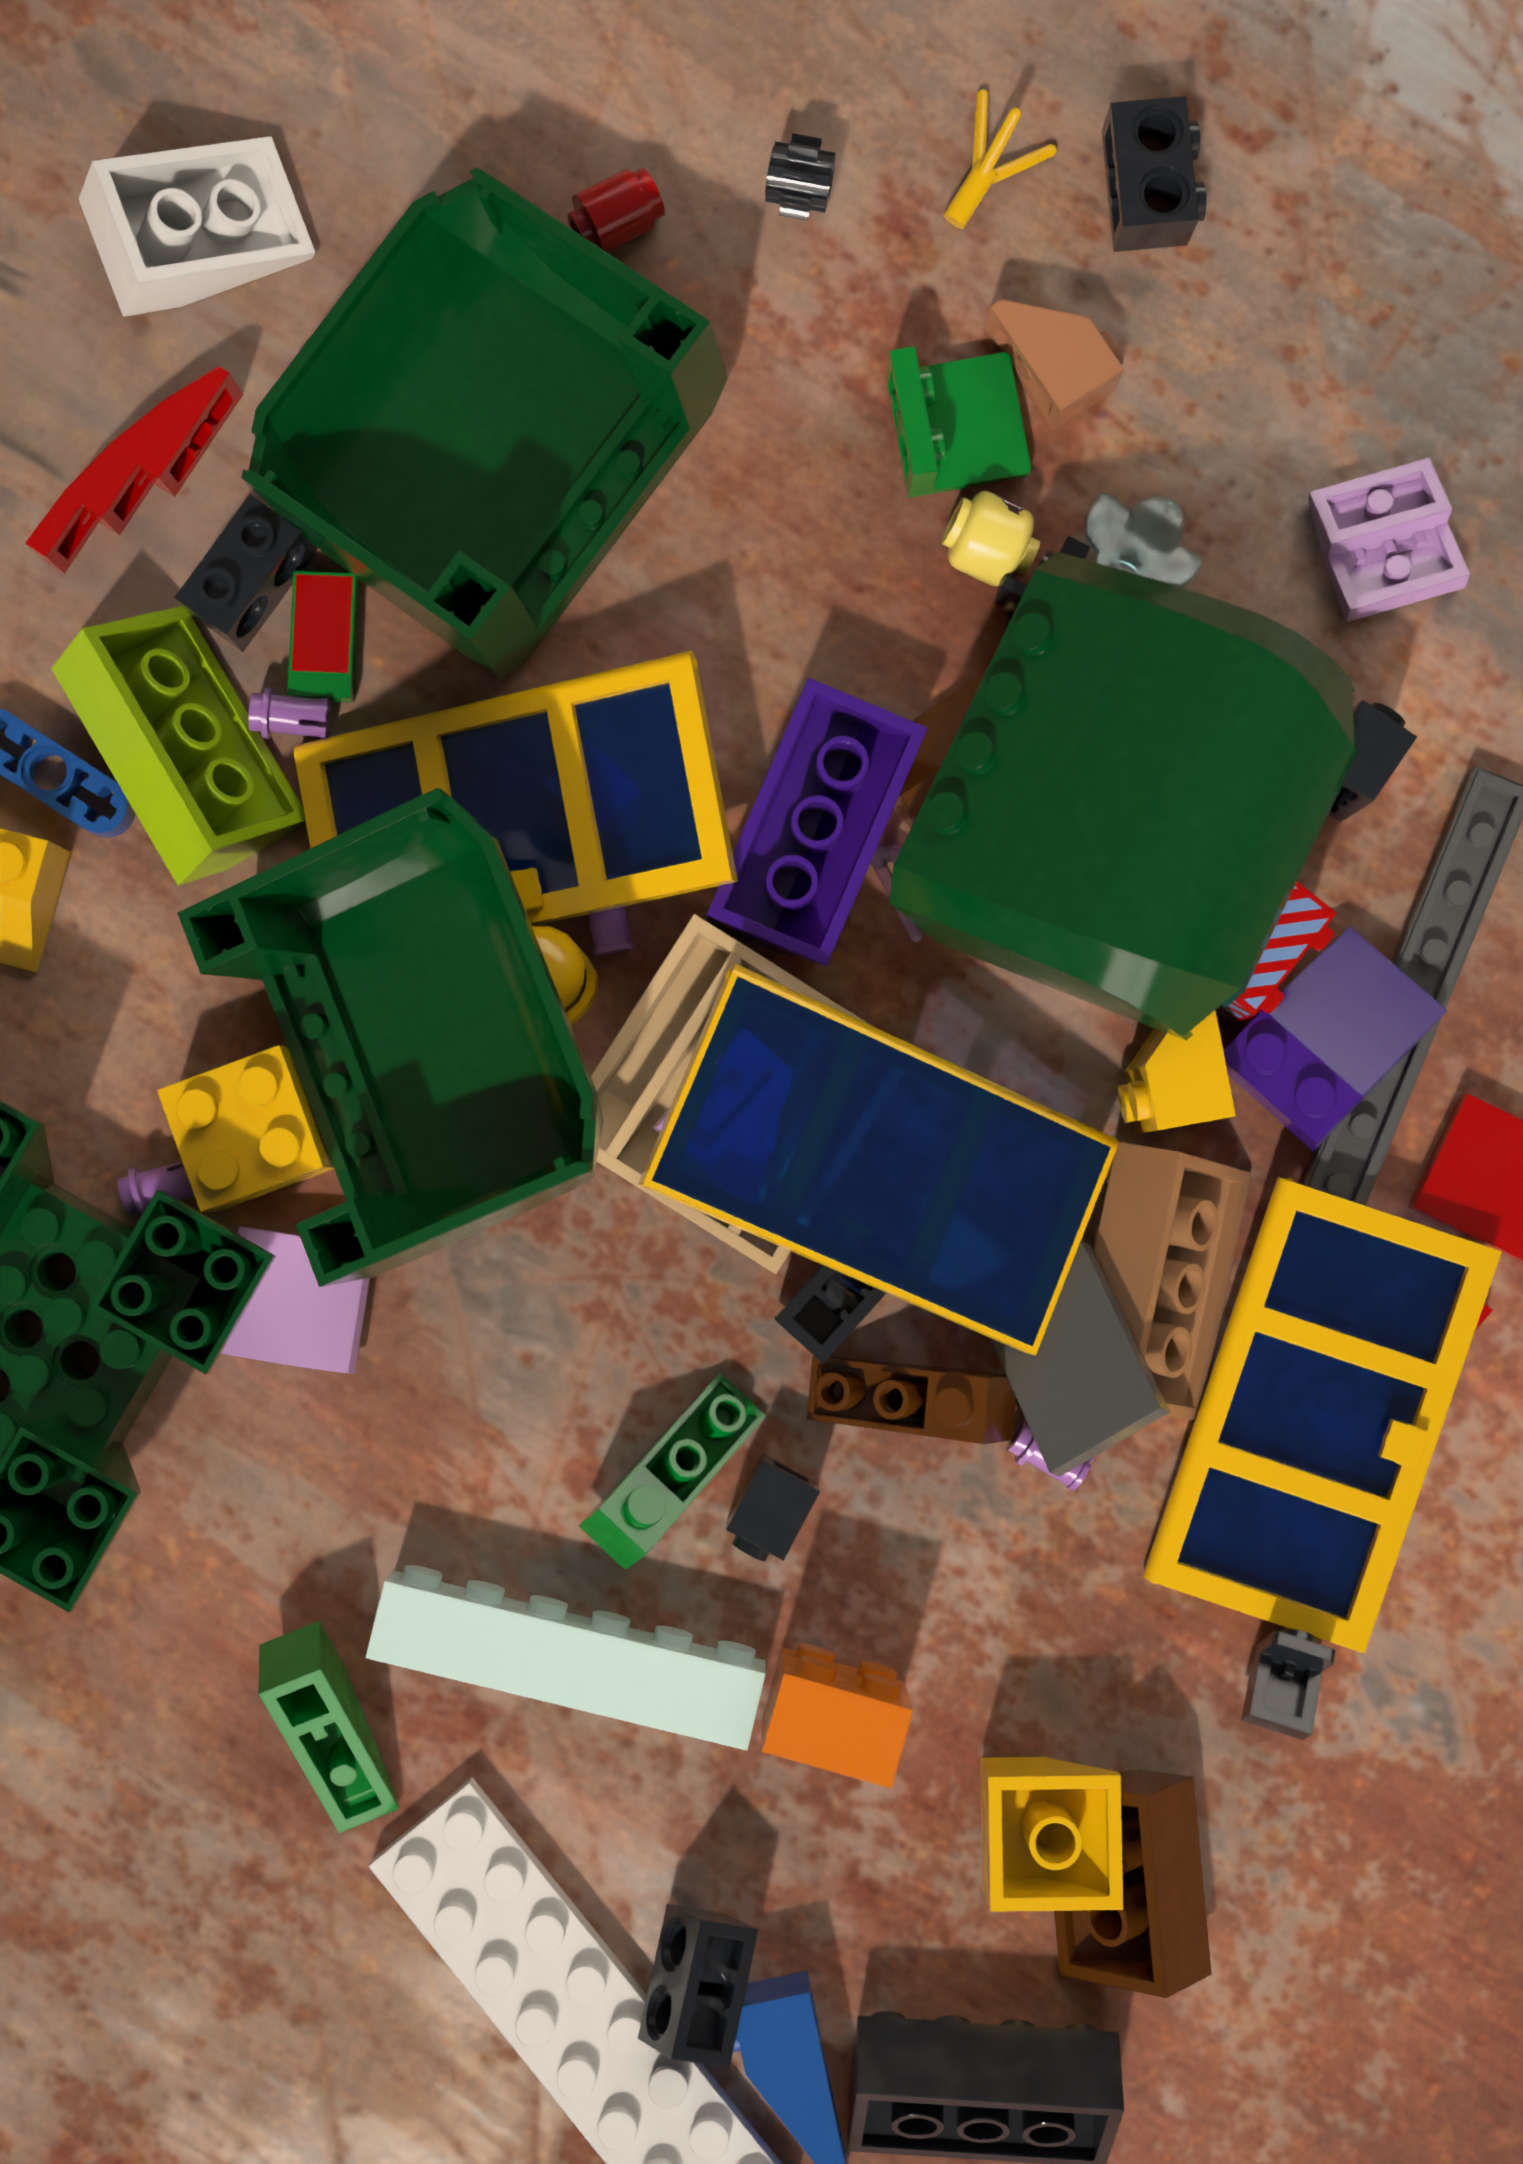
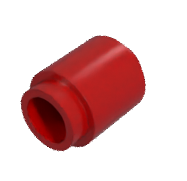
(617, 209)

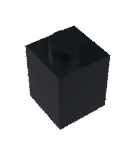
(771, 1509)

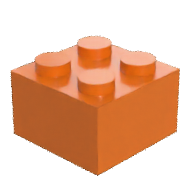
(837, 1715)

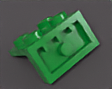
(956, 422)

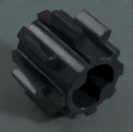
(800, 176)

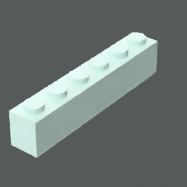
(568, 1657)

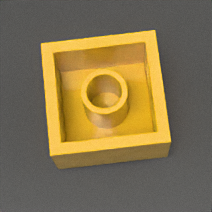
(245, 1129)

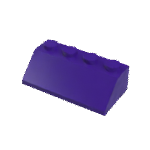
(816, 823)

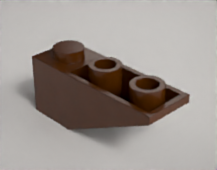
(913, 1399)

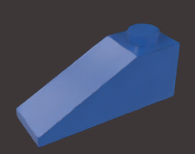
(788, 2062)

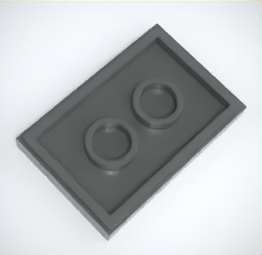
(1088, 1375)

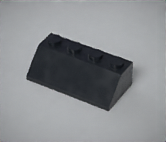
(984, 2090)

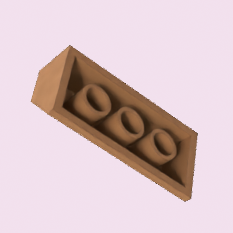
(1169, 1260)

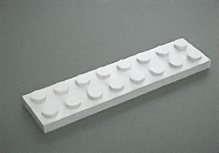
(556, 1990)

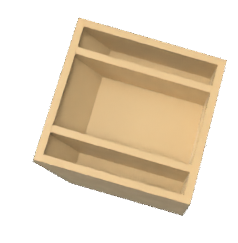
(652, 1054)

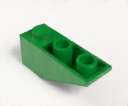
(672, 1472)

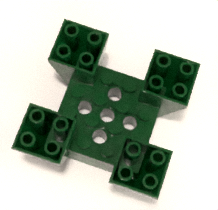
(137, 1299)

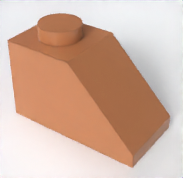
(1056, 357)

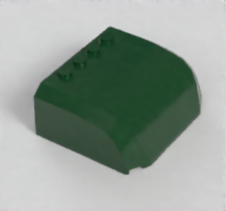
(484, 417)
(1130, 794)
(413, 1031)

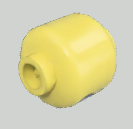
(990, 538)

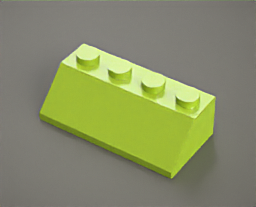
(178, 742)

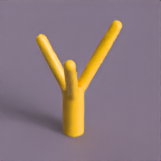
(982, 172)

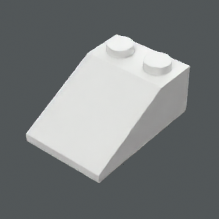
(192, 222)

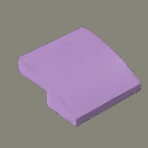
(1387, 539)
(294, 1317)

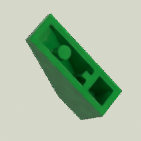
(325, 1725)

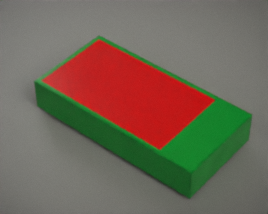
(323, 636)

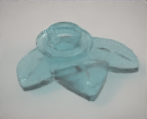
(1142, 538)

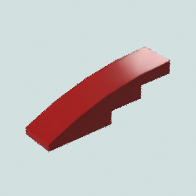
(154, 450)

